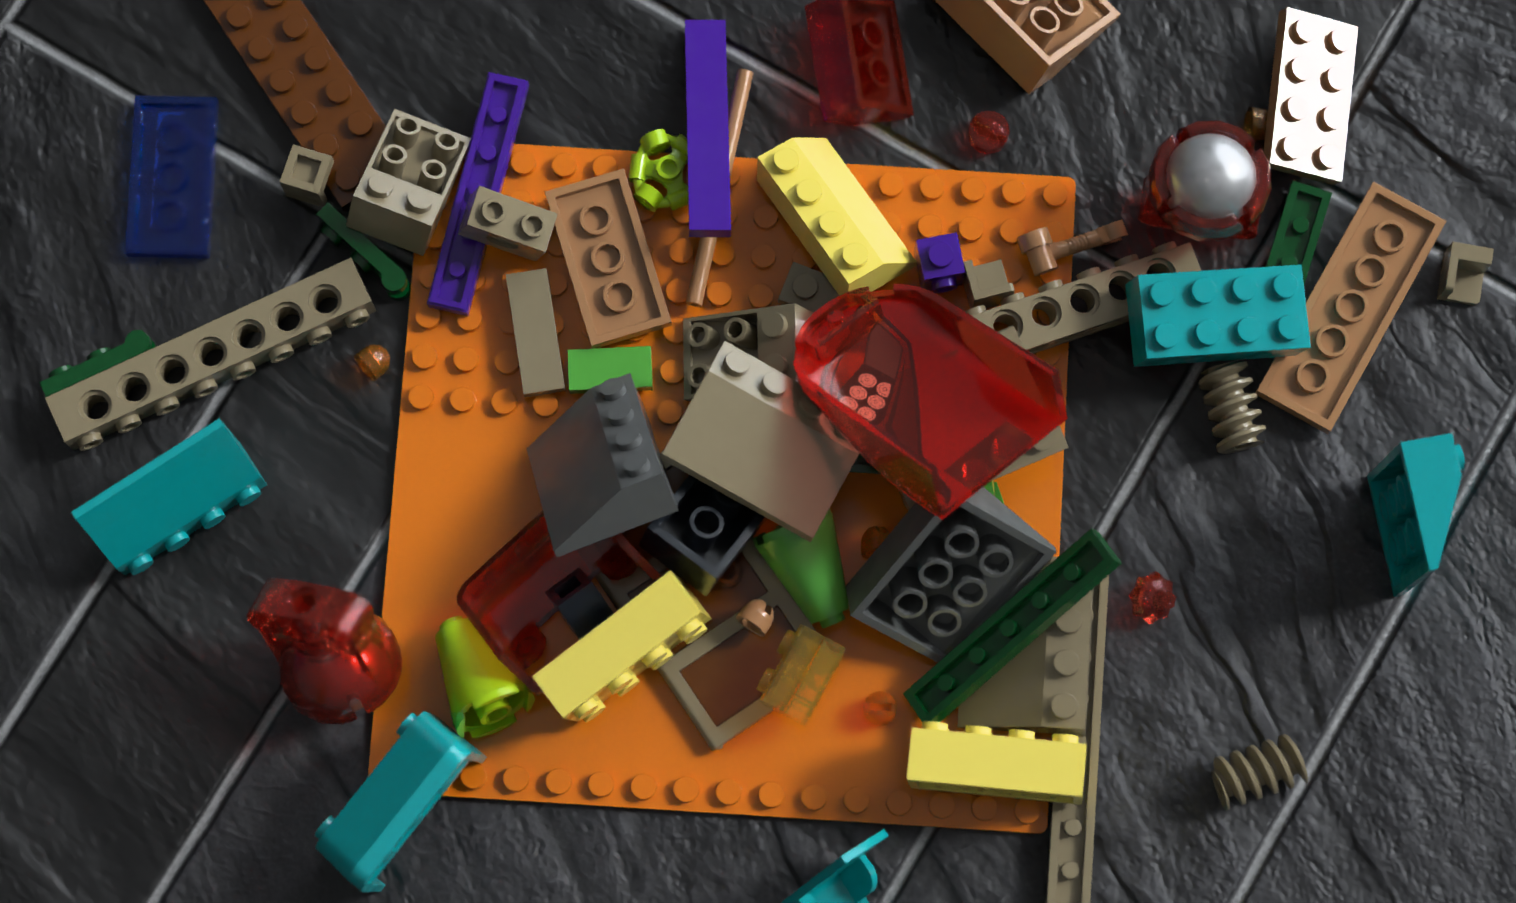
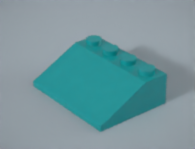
(171, 498)
(1414, 506)

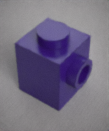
(939, 263)

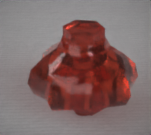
(1152, 597)

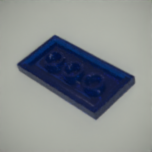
(172, 177)

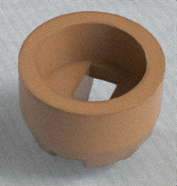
(756, 616)

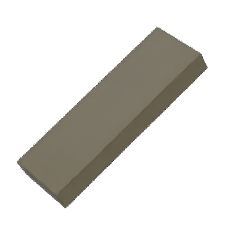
(535, 332)

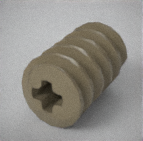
(1231, 407)
(1257, 770)

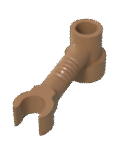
(1044, 252)

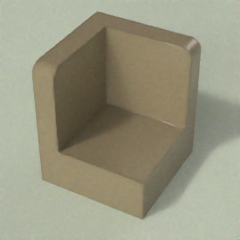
(306, 175)
(1463, 273)
(986, 284)

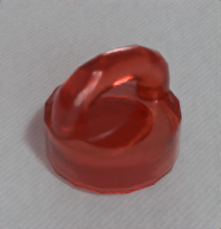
(988, 132)

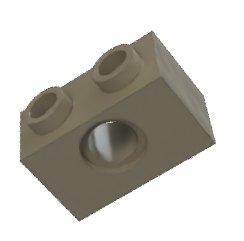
(507, 223)

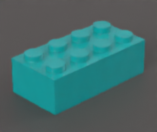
(1217, 315)

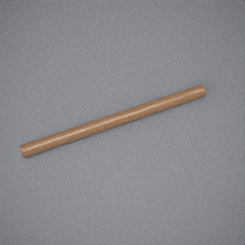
(707, 244)

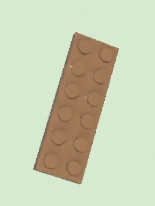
(1353, 306)

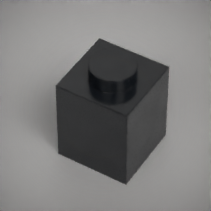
(579, 603)

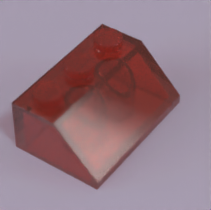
(858, 61)

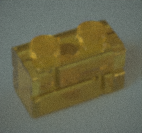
(801, 674)

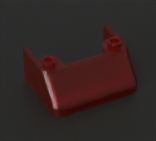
(509, 597)

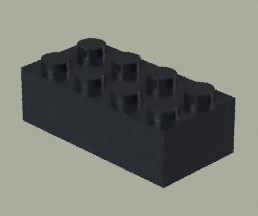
(702, 535)

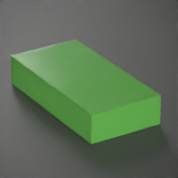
(596, 365)

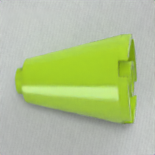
(477, 684)

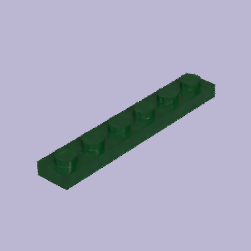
(1012, 627)

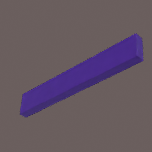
(707, 129)
(485, 167)

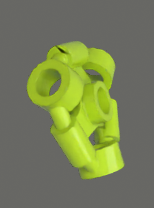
(666, 170)

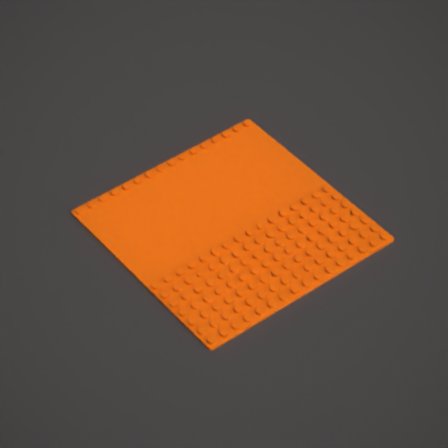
(471, 488)

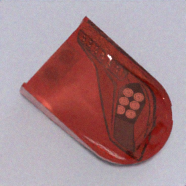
(926, 390)

